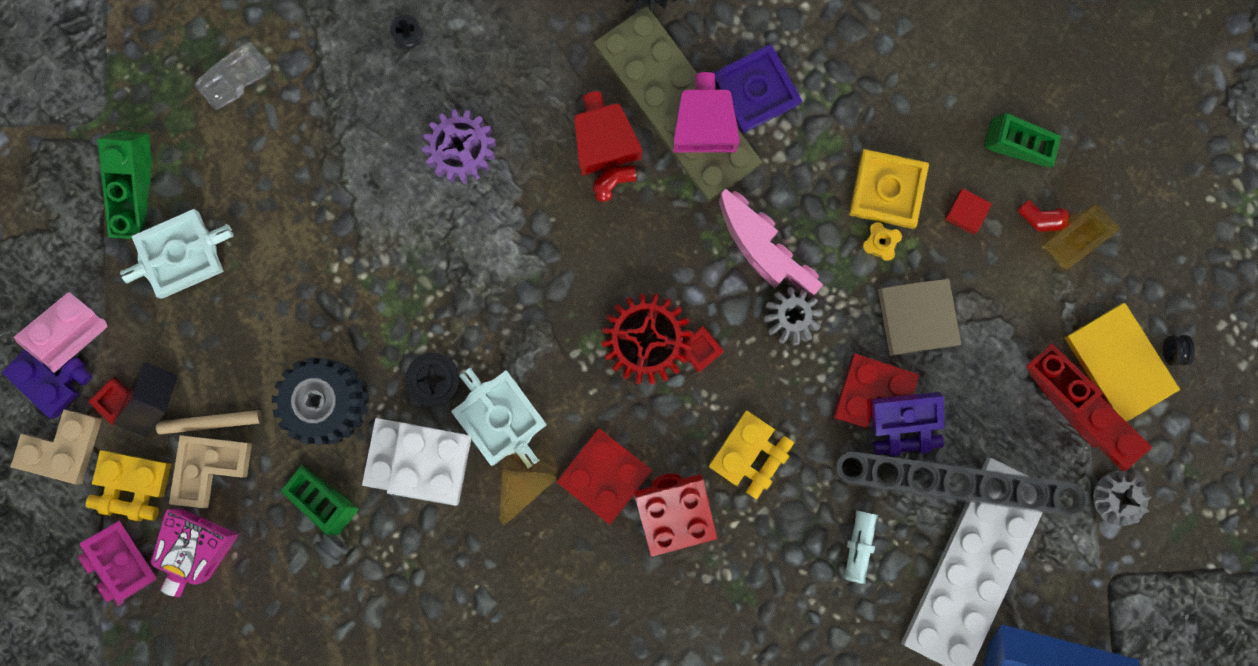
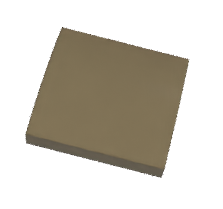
(919, 317)

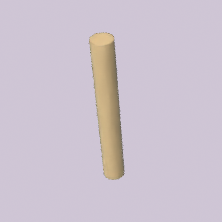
(209, 422)

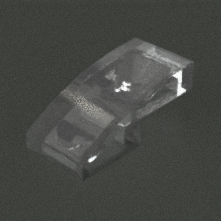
(231, 74)

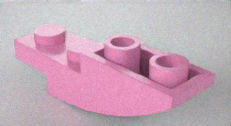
(754, 236)

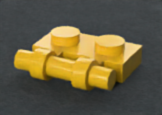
(743, 447)
(130, 474)

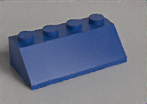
(1024, 648)

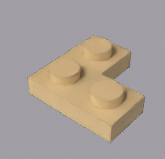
(65, 456)
(198, 461)

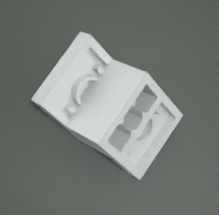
(417, 461)

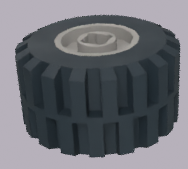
(320, 401)

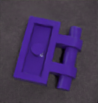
(46, 389)
(905, 415)

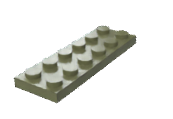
(654, 77)

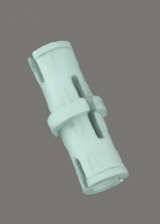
(860, 547)

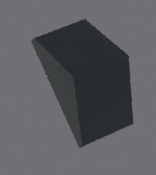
(146, 399)

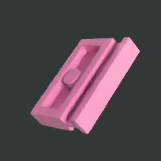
(60, 332)

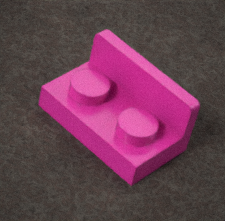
(116, 563)

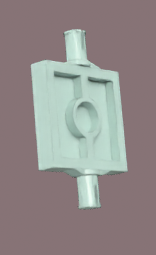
(177, 254)
(499, 418)

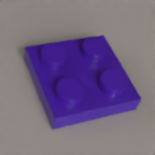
(758, 88)

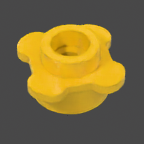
(891, 238)

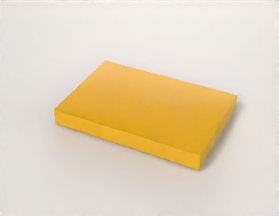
(1122, 362)

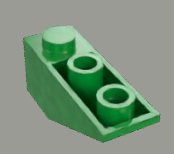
(125, 181)

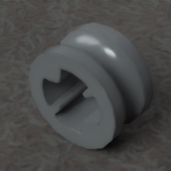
(331, 548)

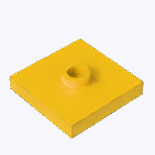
(889, 189)

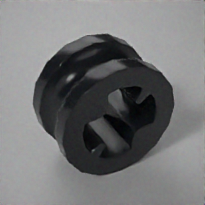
(402, 21)
(1178, 350)

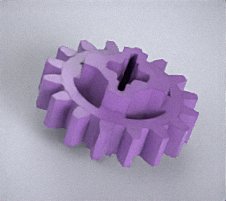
(469, 139)

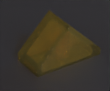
(1081, 236)
(520, 489)

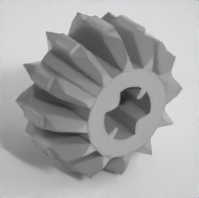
(804, 310)

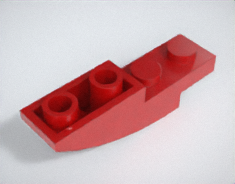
(1085, 409)

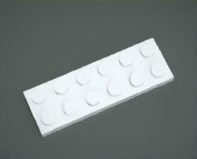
(972, 576)

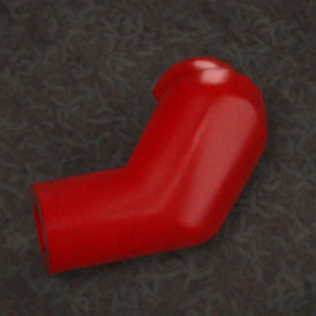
(610, 178)
(1043, 220)

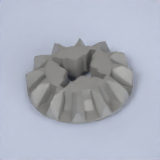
(1108, 505)

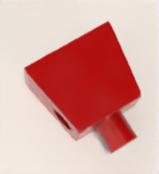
(604, 136)

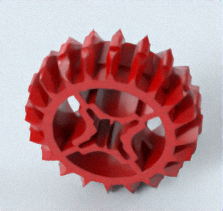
(652, 310)

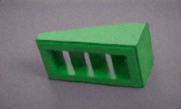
(1002, 135)
(336, 513)

